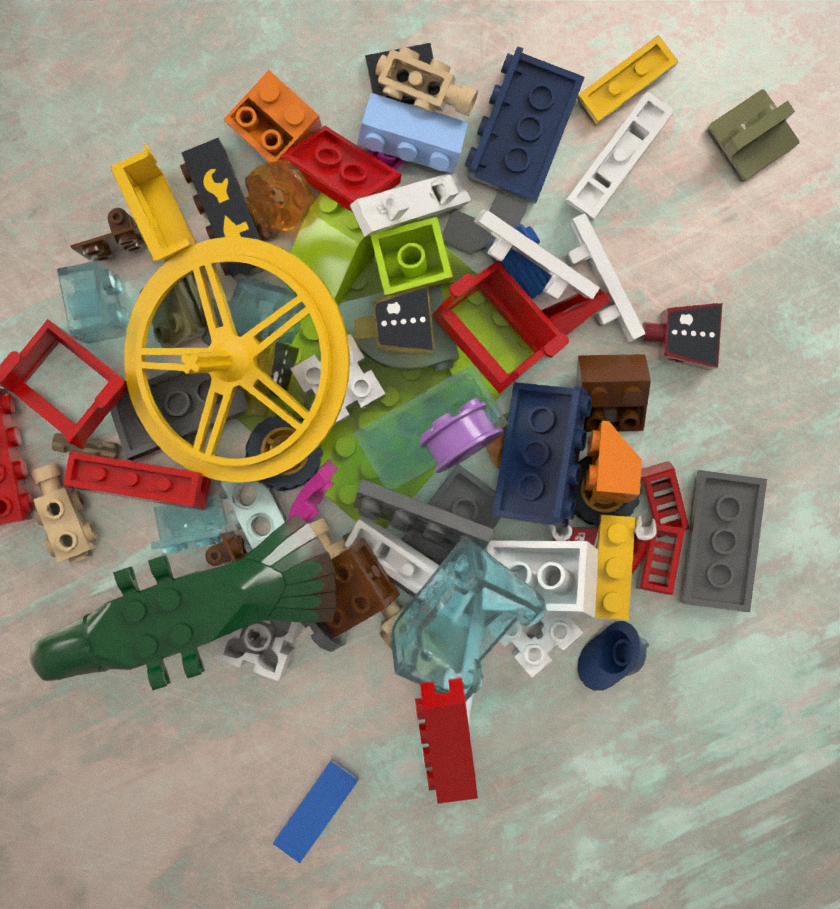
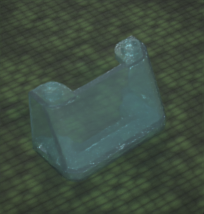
(460, 619)

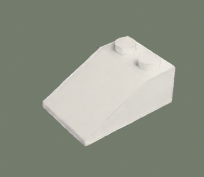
(557, 570)

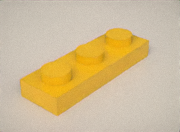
(627, 79)
(614, 566)

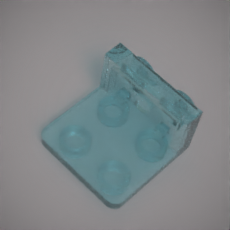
(184, 525)

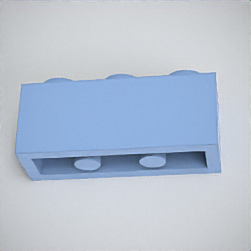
(412, 133)

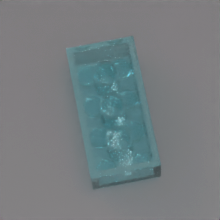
(394, 438)

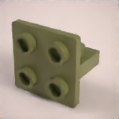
(755, 133)
(180, 315)

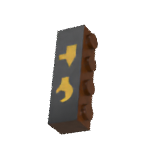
(220, 199)

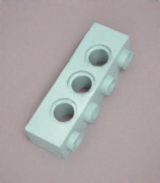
(245, 515)

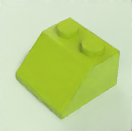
(411, 256)

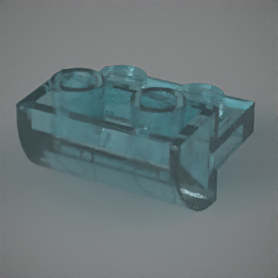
(257, 300)

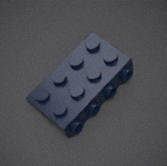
(523, 126)
(542, 454)

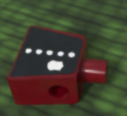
(688, 335)

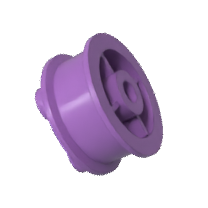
(460, 436)

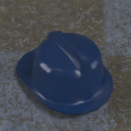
(612, 656)

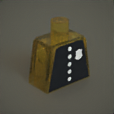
(400, 323)
(277, 364)

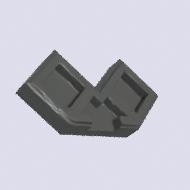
(468, 236)

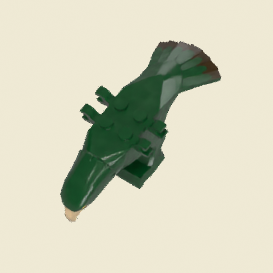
(279, 580)

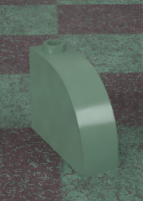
(445, 347)

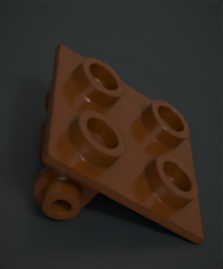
(123, 235)
(229, 549)

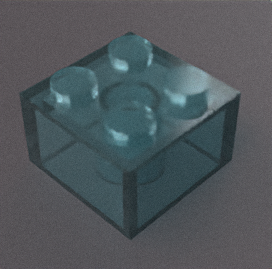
(92, 302)

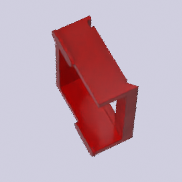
(515, 308)
(19, 368)

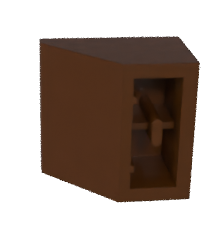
(617, 390)

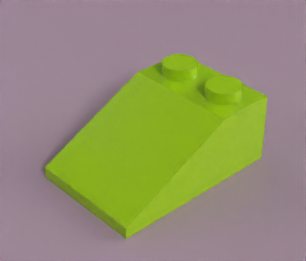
(333, 245)

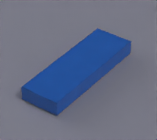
(315, 811)

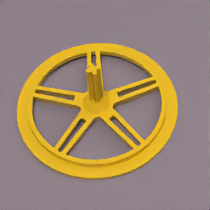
(233, 359)

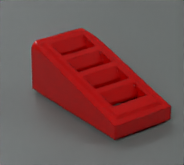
(574, 311)
(655, 473)
(670, 574)

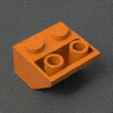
(272, 118)
(614, 467)

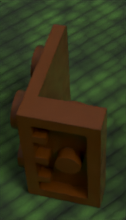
(360, 587)

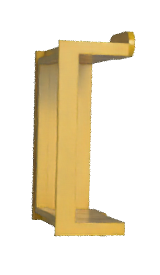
(153, 205)

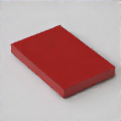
(340, 167)

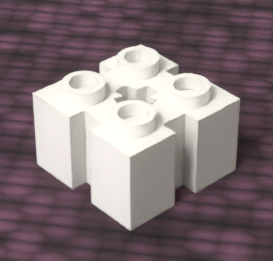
(361, 387)
(533, 649)
(269, 656)

